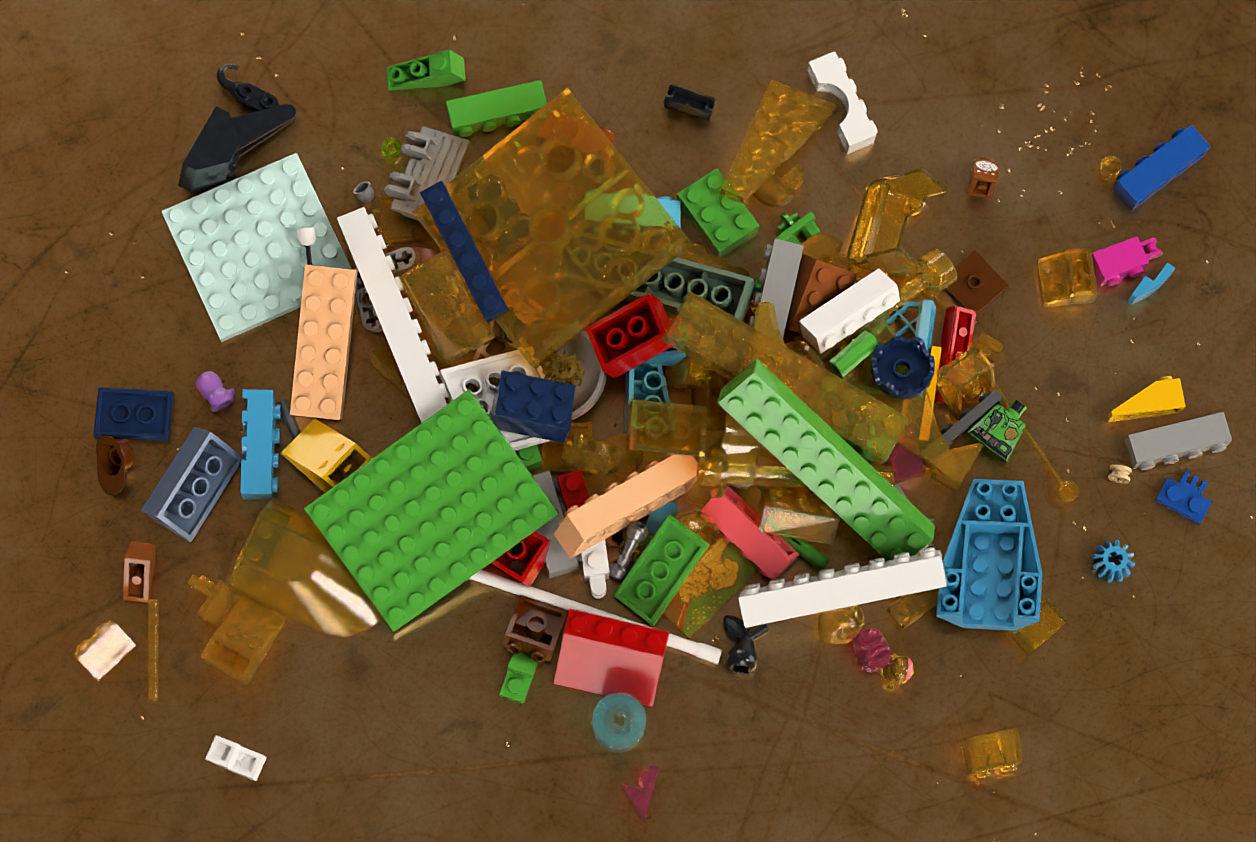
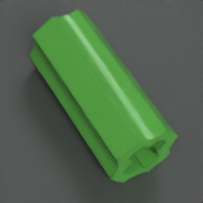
(853, 354)

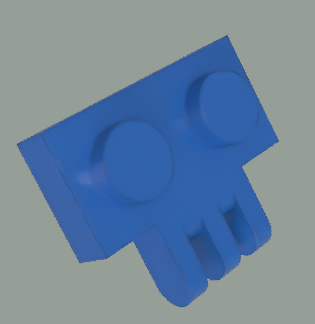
(1185, 497)

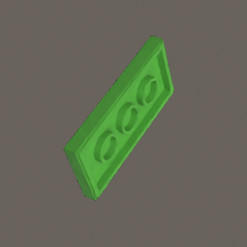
(661, 570)

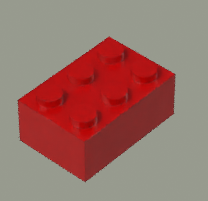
(629, 335)

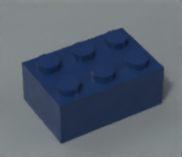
(533, 406)

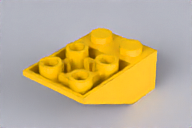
(325, 455)

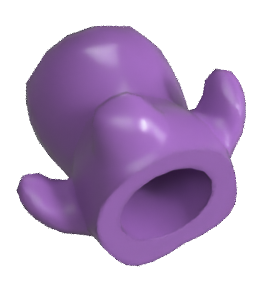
(211, 389)

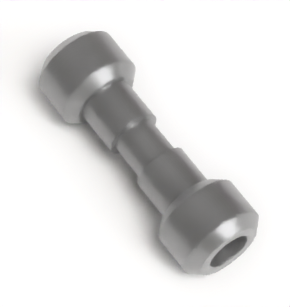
(636, 532)

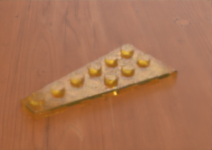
(777, 131)

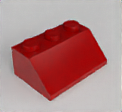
(525, 558)

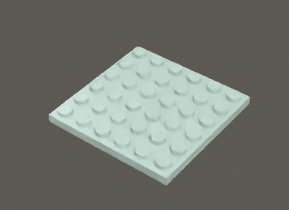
(246, 245)

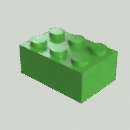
(716, 218)

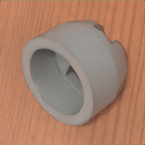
(364, 192)

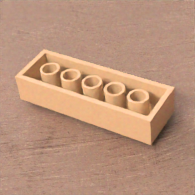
(323, 342)
(625, 503)

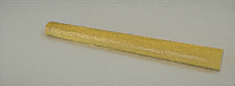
(153, 650)

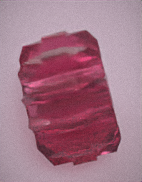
(871, 650)

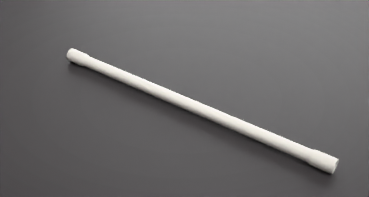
(698, 649)

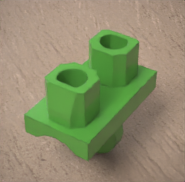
(804, 226)

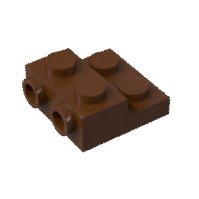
(534, 629)

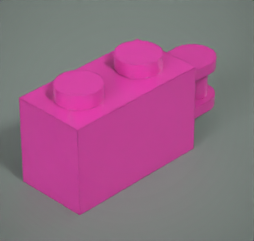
(1123, 260)

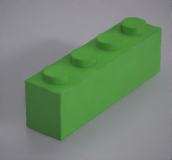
(495, 108)

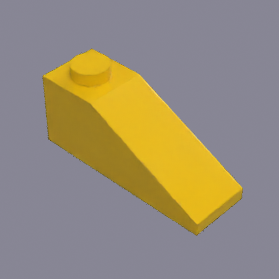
(1157, 399)

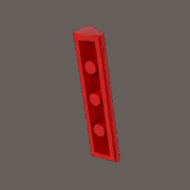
(956, 337)

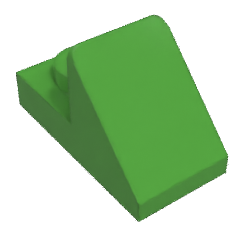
(518, 677)

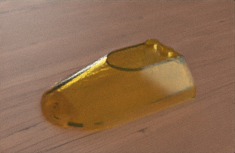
(300, 575)

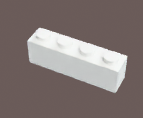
(849, 310)

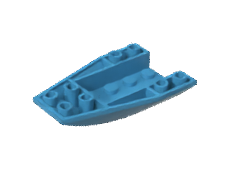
(992, 561)

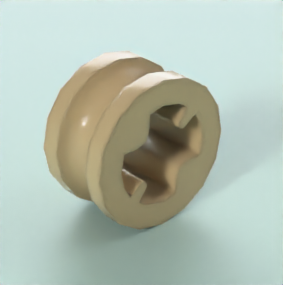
(1119, 473)

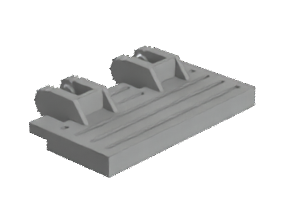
(439, 162)

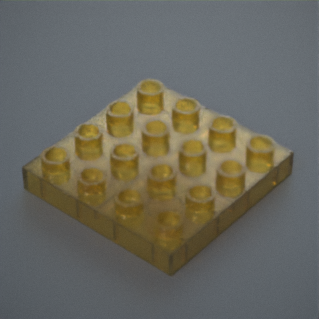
(560, 226)

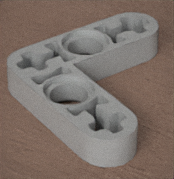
(400, 268)

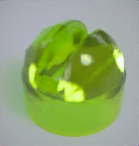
(395, 149)

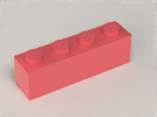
(740, 527)

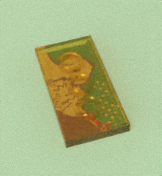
(709, 587)

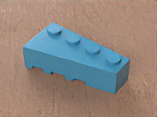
(259, 445)

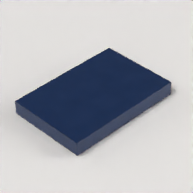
(134, 414)

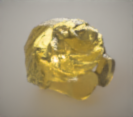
(840, 624)

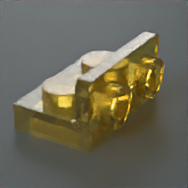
(104, 649)

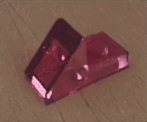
(639, 797)

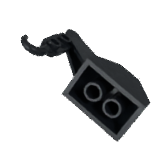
(227, 138)

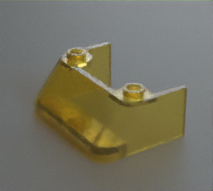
(884, 218)

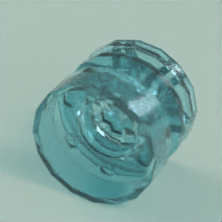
(611, 735)

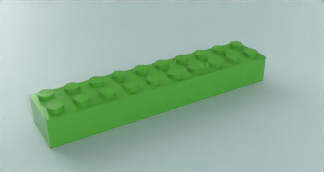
(825, 462)

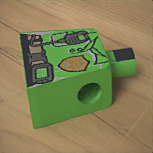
(1000, 429)

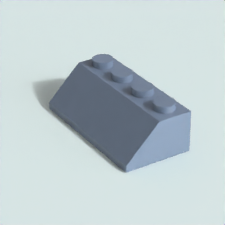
(192, 483)

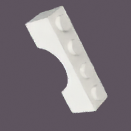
(829, 76)

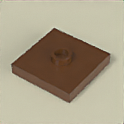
(976, 283)

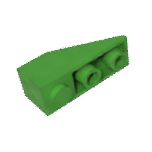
(427, 72)

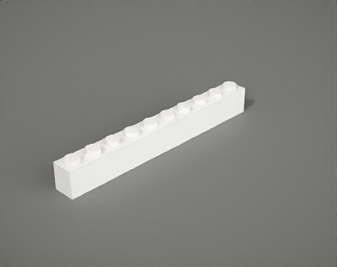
(393, 312)

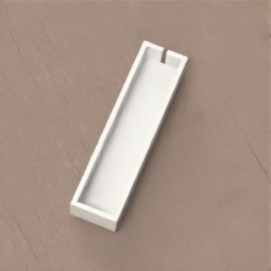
(842, 588)

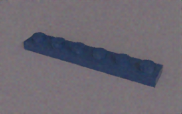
(464, 251)

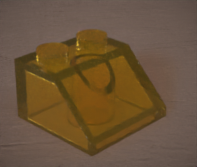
(965, 380)
(992, 753)

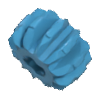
(1114, 552)

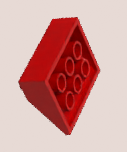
(611, 656)

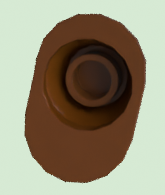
(113, 461)

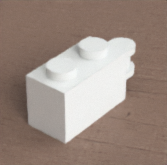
(596, 568)

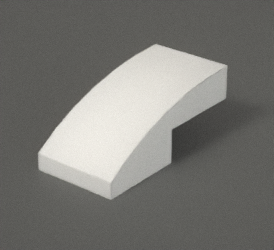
(236, 758)

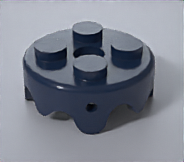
(905, 352)

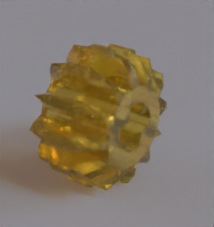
(562, 363)

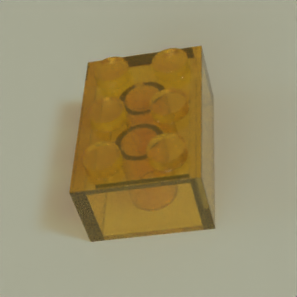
(796, 515)

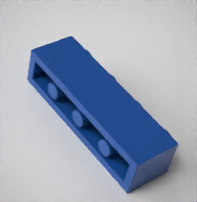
(1161, 167)

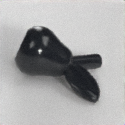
(742, 655)

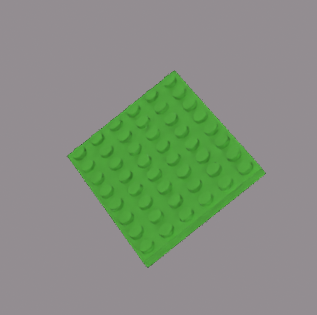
(431, 510)

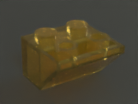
(1068, 278)

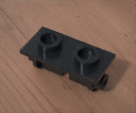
(689, 101)

